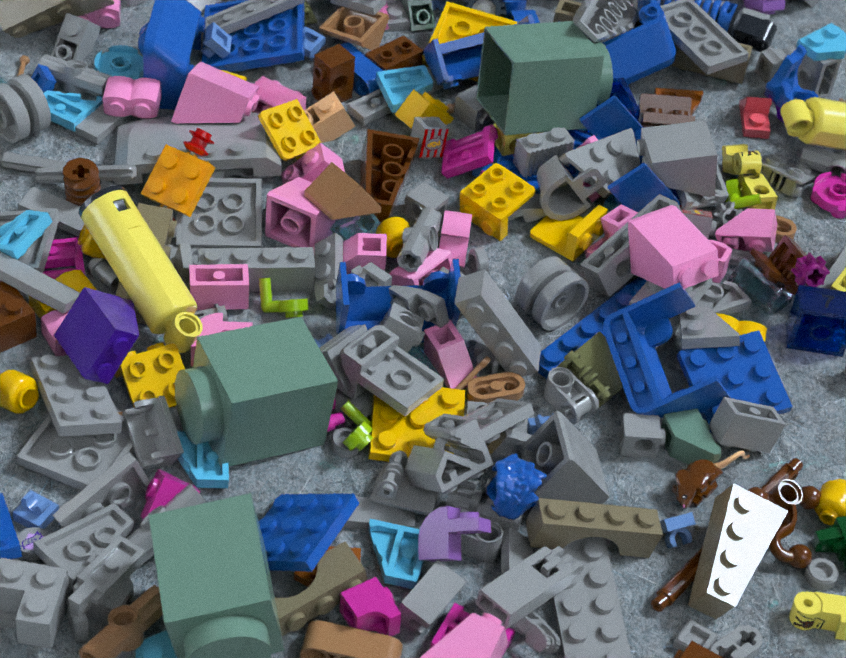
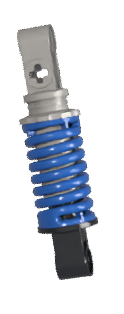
(740, 26)

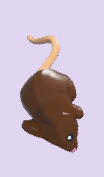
(700, 479)

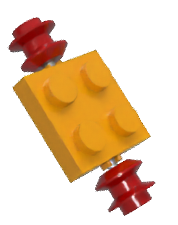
(181, 176)

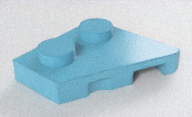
(825, 43)
(399, 83)
(69, 108)
(202, 464)
(396, 552)

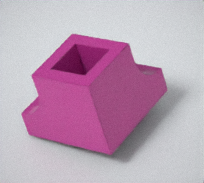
(162, 490)
(370, 608)

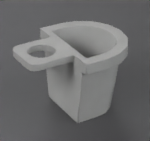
(563, 195)

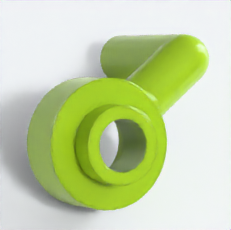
(735, 195)
(291, 307)
(360, 435)

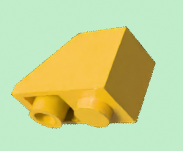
(422, 106)

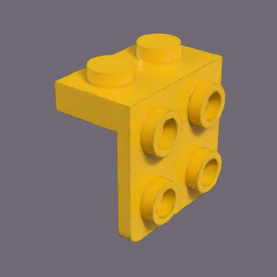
(289, 130)
(494, 198)
(571, 235)
(151, 373)

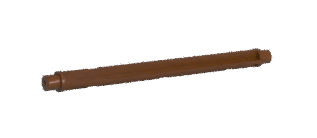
(685, 576)

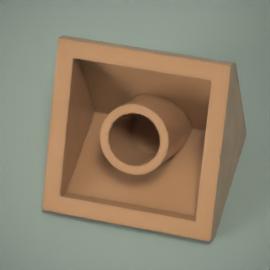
(356, 27)
(340, 195)

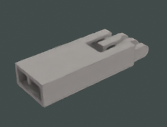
(525, 587)

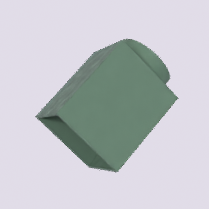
(541, 76)
(257, 392)
(215, 581)

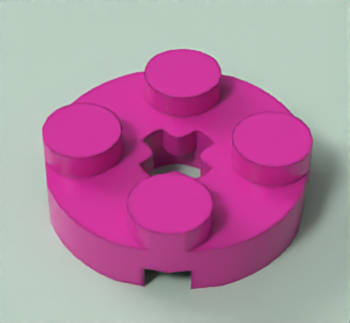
(826, 194)

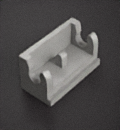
(153, 433)
(430, 597)

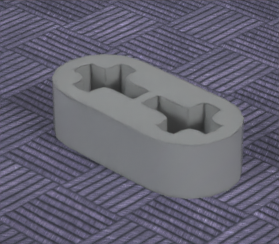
(730, 643)

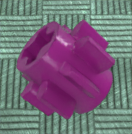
(810, 270)

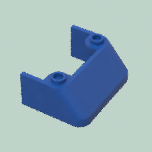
(168, 44)
(644, 47)
(457, 58)
(640, 184)
(368, 305)
(632, 342)

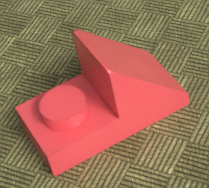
(755, 117)

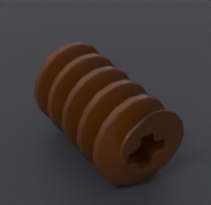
(80, 180)

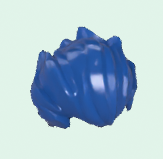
(514, 486)

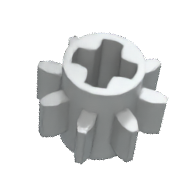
(722, 211)
(465, 496)

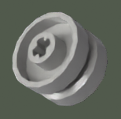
(22, 109)
(551, 293)

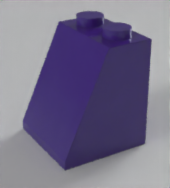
(98, 333)

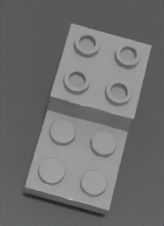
(375, 363)
(467, 438)

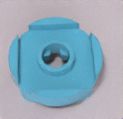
(120, 55)

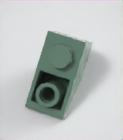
(420, 14)
(689, 437)

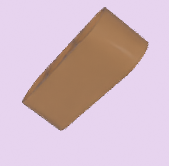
(340, 641)

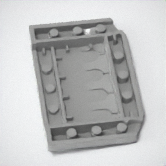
(234, 145)

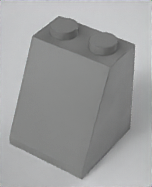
(681, 156)
(567, 461)

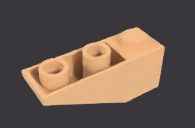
(329, 118)

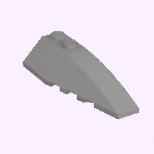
(605, 18)

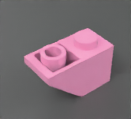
(312, 164)
(750, 230)
(365, 249)
(448, 353)

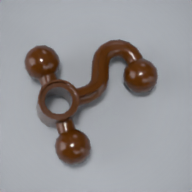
(788, 495)

